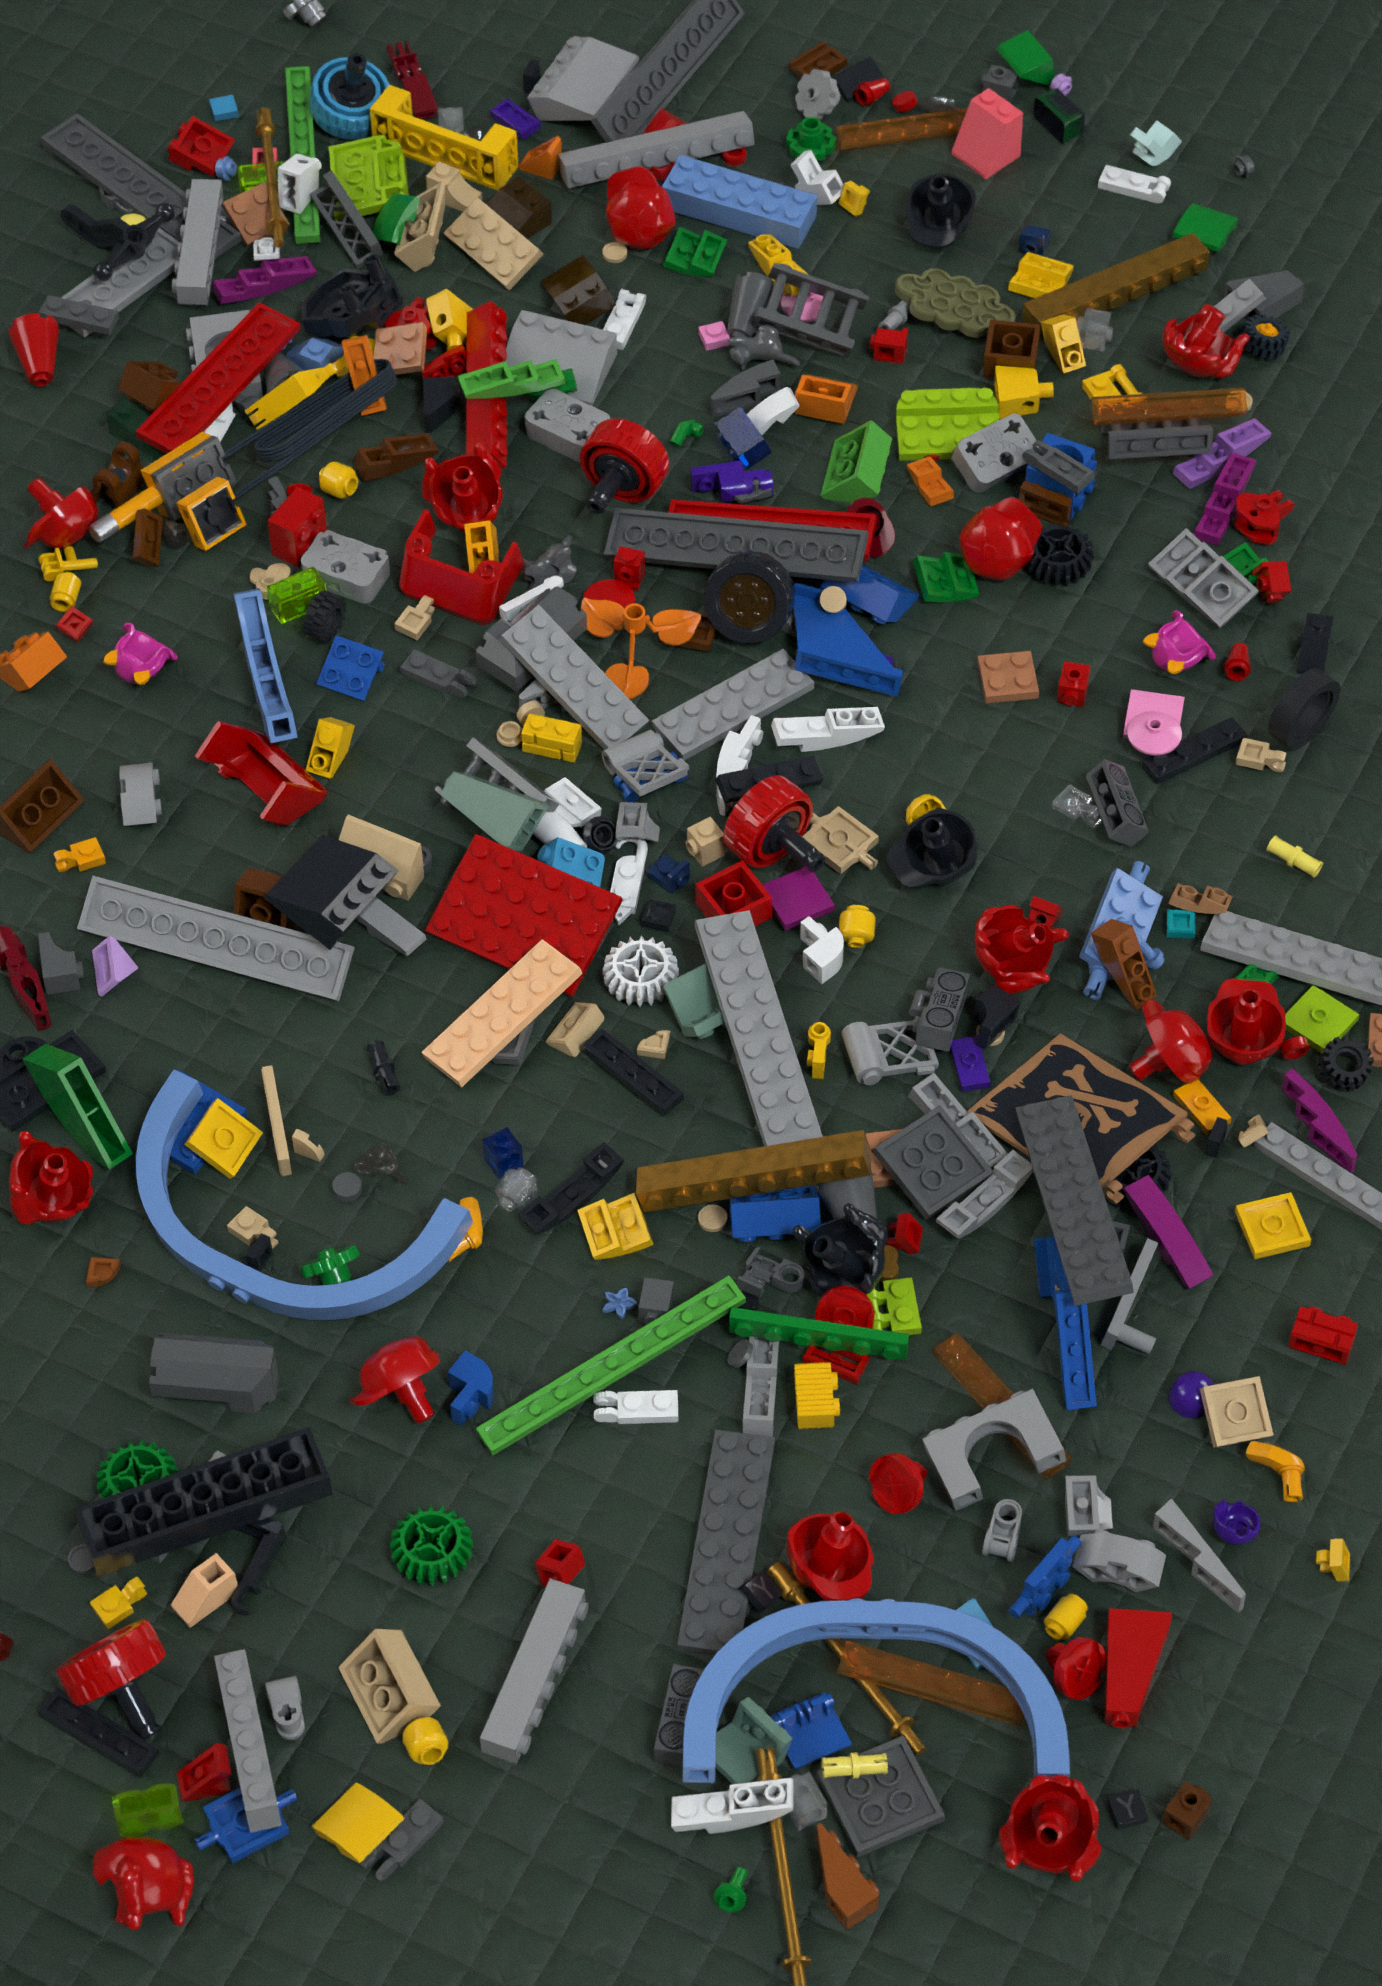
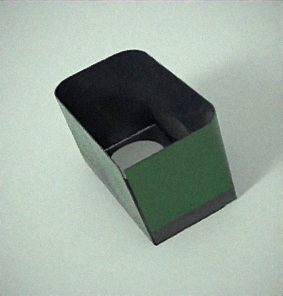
(1059, 115)

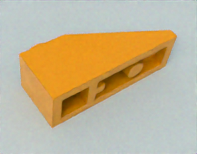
(481, 543)

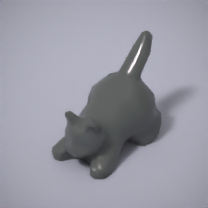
(763, 347)
(551, 563)

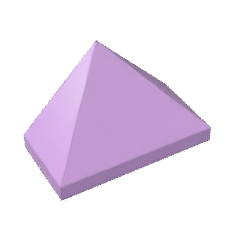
(111, 965)

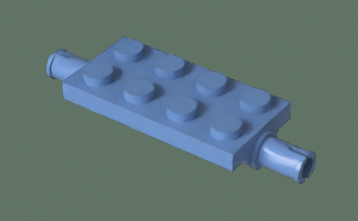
(1125, 898)

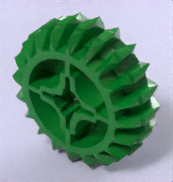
(121, 1468)
(430, 1559)

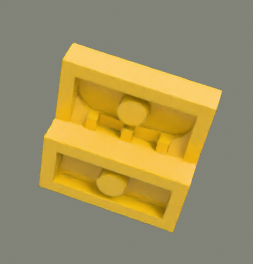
(1039, 275)
(615, 1227)
(358, 1822)

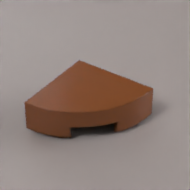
(101, 1271)

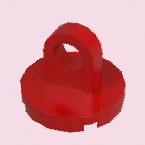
(897, 1483)
(1077, 1666)

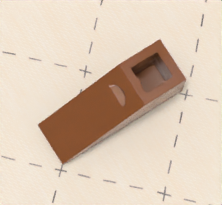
(1123, 958)
(846, 1889)

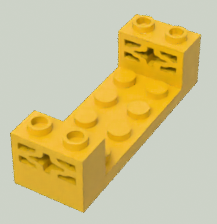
(483, 162)

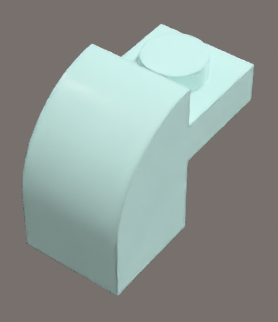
(1156, 144)

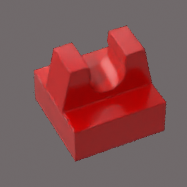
(1041, 907)
(907, 1234)

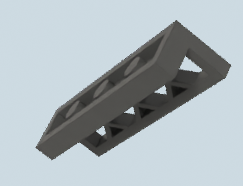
(351, 213)

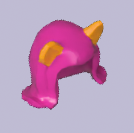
(1178, 645)
(138, 656)

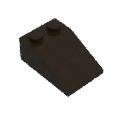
(522, 207)
(579, 292)

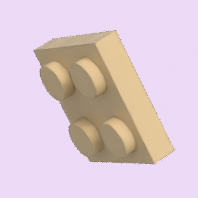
(1236, 1412)

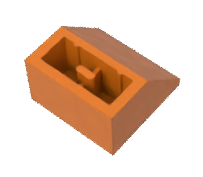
(824, 398)
(30, 660)

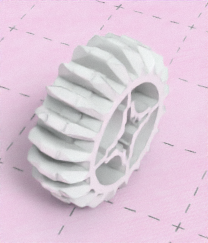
(623, 970)

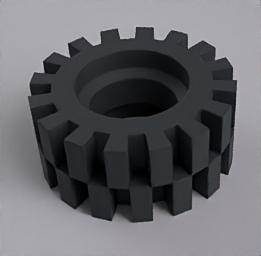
(324, 616)
(1335, 1073)

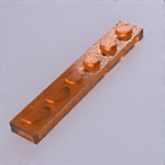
(900, 129)
(1169, 406)
(981, 1382)
(929, 1682)

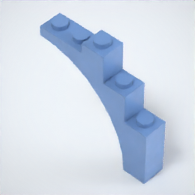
(263, 667)

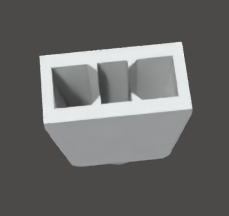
(296, 181)

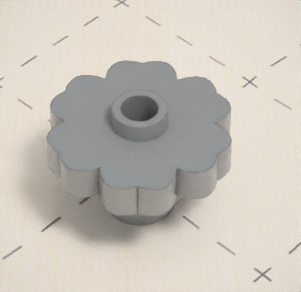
(309, 10)
(817, 94)

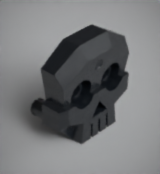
(351, 301)

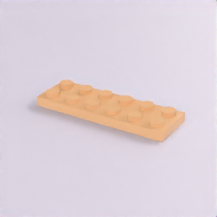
(501, 1013)

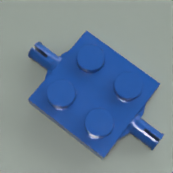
(1045, 1578)
(231, 1828)

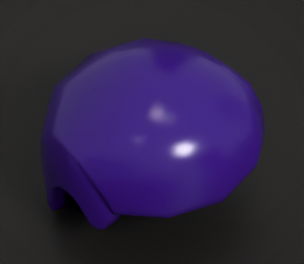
(1186, 1394)
(1236, 1522)

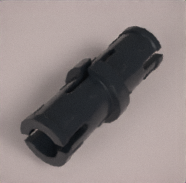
(383, 1067)

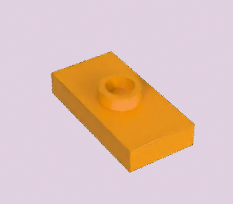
(1200, 1105)

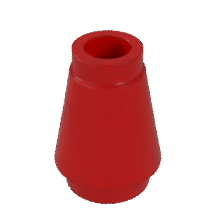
(871, 91)
(1238, 663)

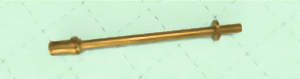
(266, 129)
(794, 1592)
(796, 1962)

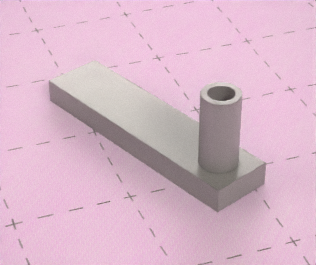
(1117, 1329)

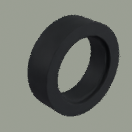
(1304, 708)

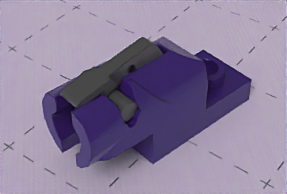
(732, 482)

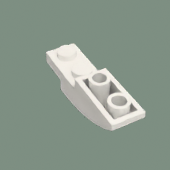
(833, 730)
(737, 753)
(734, 1809)

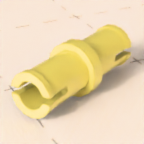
(1294, 856)
(854, 1765)

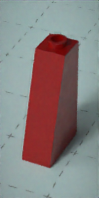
(1132, 1658)

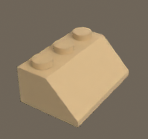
(421, 236)
(394, 848)
(388, 1684)

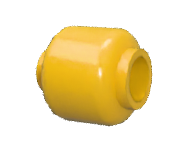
(338, 480)
(857, 926)
(425, 1740)

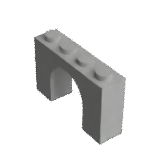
(208, 332)
(1019, 1417)

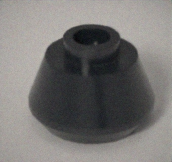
(600, 834)

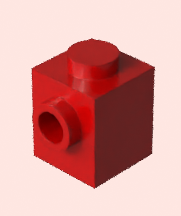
(1073, 684)

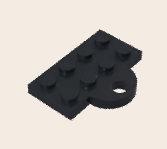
(18, 1091)

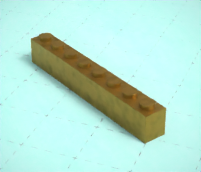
(1122, 281)
(754, 1171)

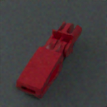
(413, 80)
(22, 974)

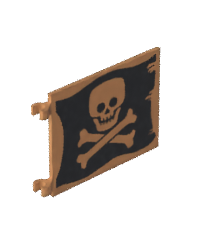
(1114, 1109)

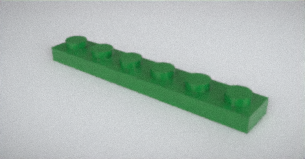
(819, 1333)

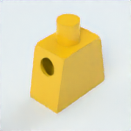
(448, 318)
(1019, 390)

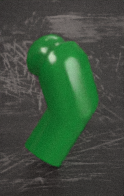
(685, 429)

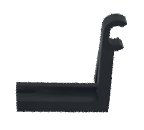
(272, 1538)

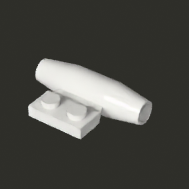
(573, 811)

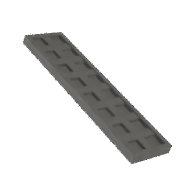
(726, 1541)

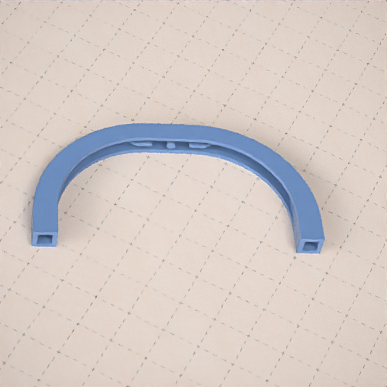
(246, 1284)
(874, 1621)

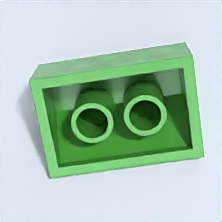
(857, 464)

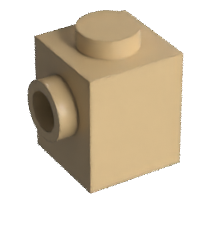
(705, 841)

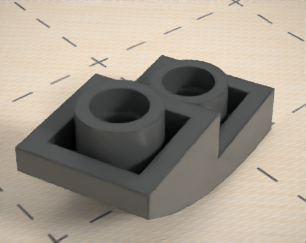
(276, 494)

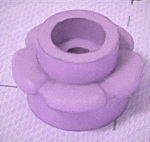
(1062, 83)

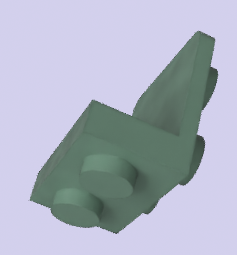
(695, 1002)
(742, 1737)

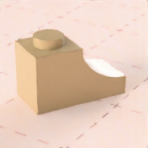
(457, 191)

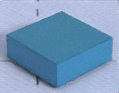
(223, 108)

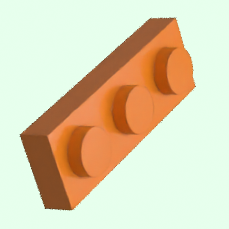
(362, 367)

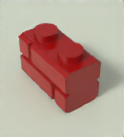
(1323, 1334)

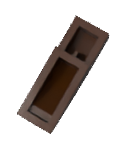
(394, 455)

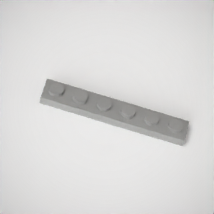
(1322, 1173)

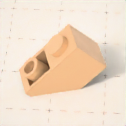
(205, 1590)

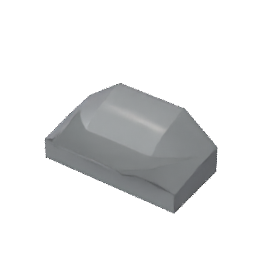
(635, 822)
(1086, 1506)

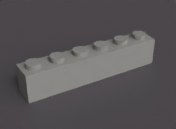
(199, 242)
(533, 1671)
(247, 1741)

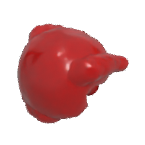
(1201, 347)
(463, 488)
(1015, 948)
(47, 1182)
(1052, 1827)
(146, 1879)

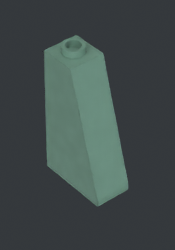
(496, 809)

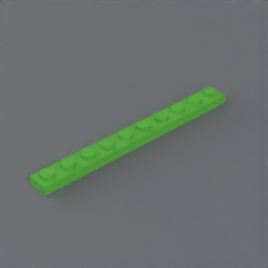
(302, 142)
(610, 1365)

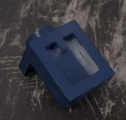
(1034, 240)
(669, 873)

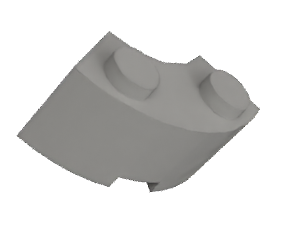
(139, 794)
(1119, 1560)

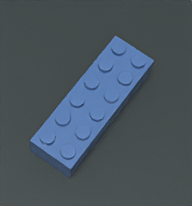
(740, 201)

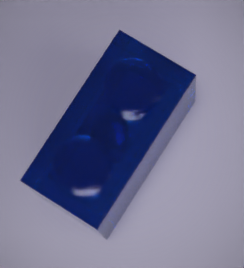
(743, 437)

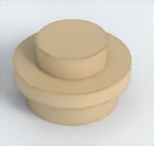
(509, 734)

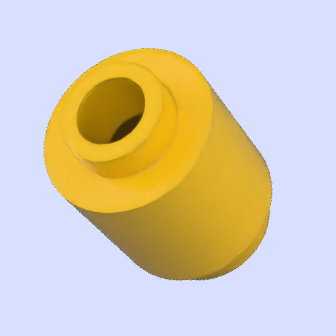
(65, 591)
(1065, 1617)

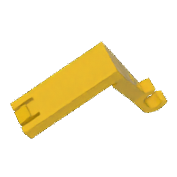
(291, 393)

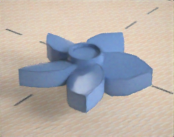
(619, 1302)

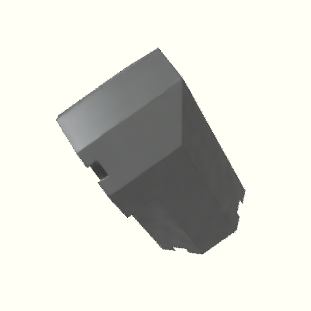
(499, 660)
(214, 1369)

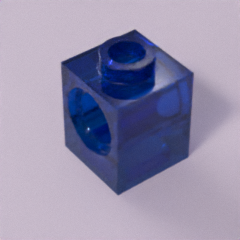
(502, 1152)

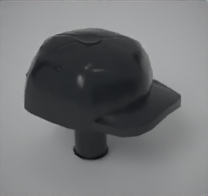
(939, 209)
(934, 850)

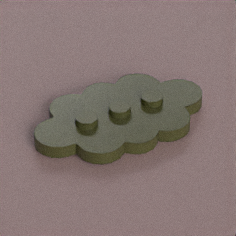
(952, 301)

